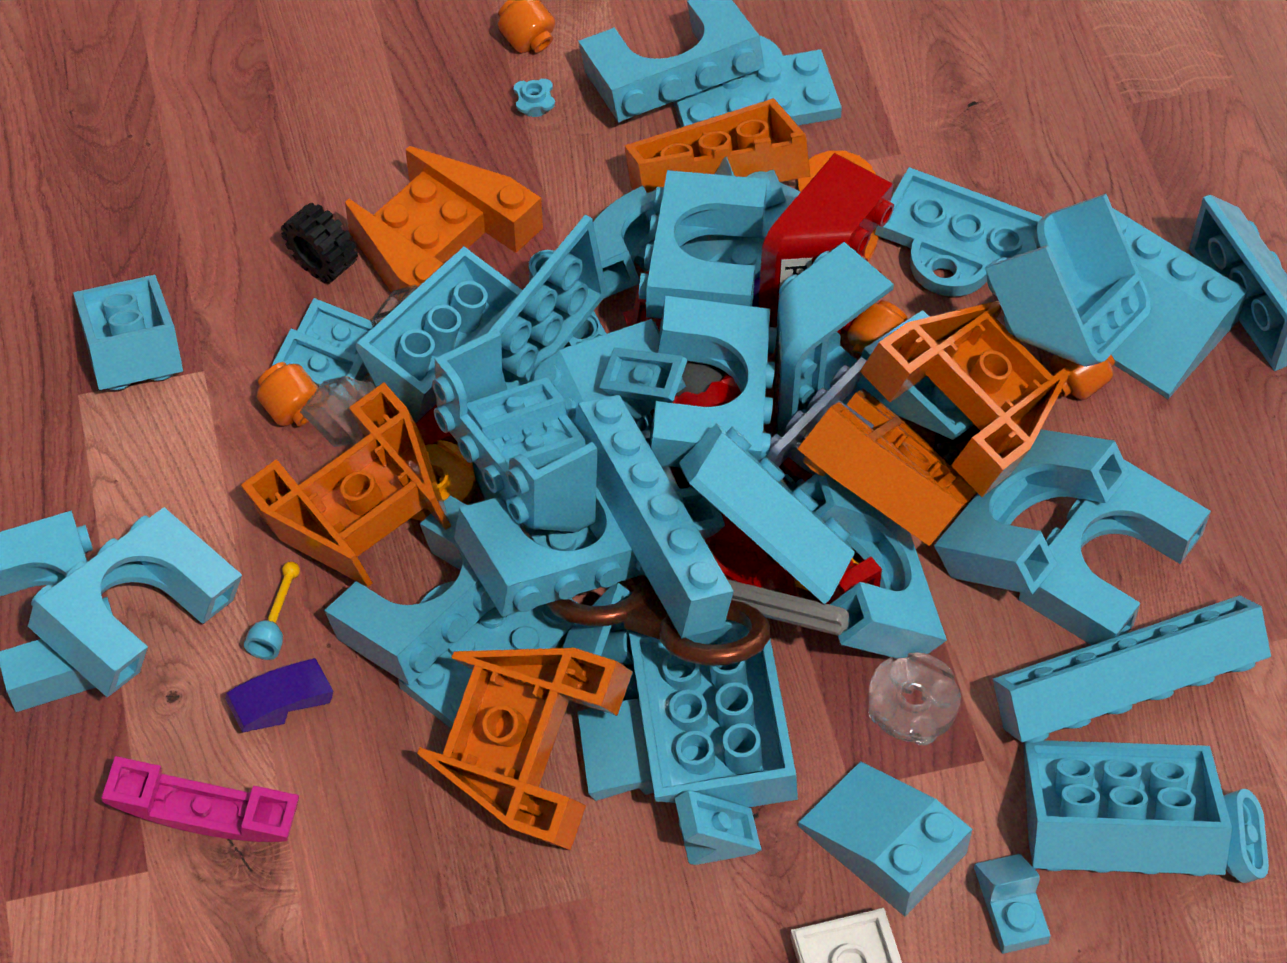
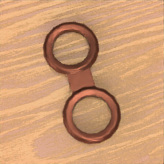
(647, 615)

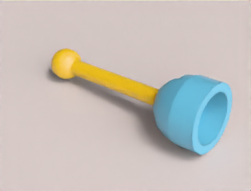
(265, 637)

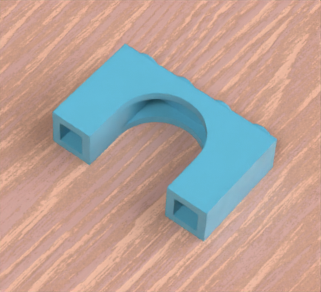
(638, 84)
(692, 208)
(736, 342)
(1139, 509)
(992, 552)
(154, 553)
(36, 557)
(527, 575)
(900, 612)
(414, 636)

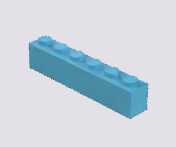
(654, 519)
(1132, 669)

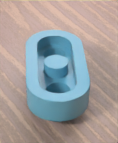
(1248, 842)

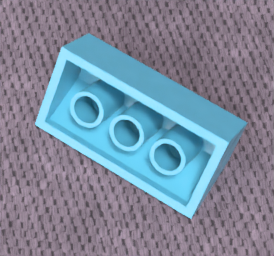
(1234, 249)
(437, 317)
(768, 510)

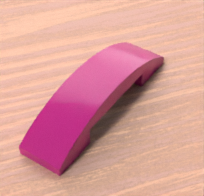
(199, 806)

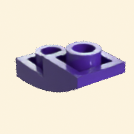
(272, 695)

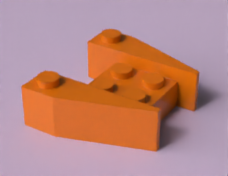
(440, 213)
(982, 374)
(887, 466)
(355, 495)
(511, 726)

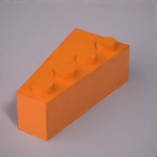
(751, 139)

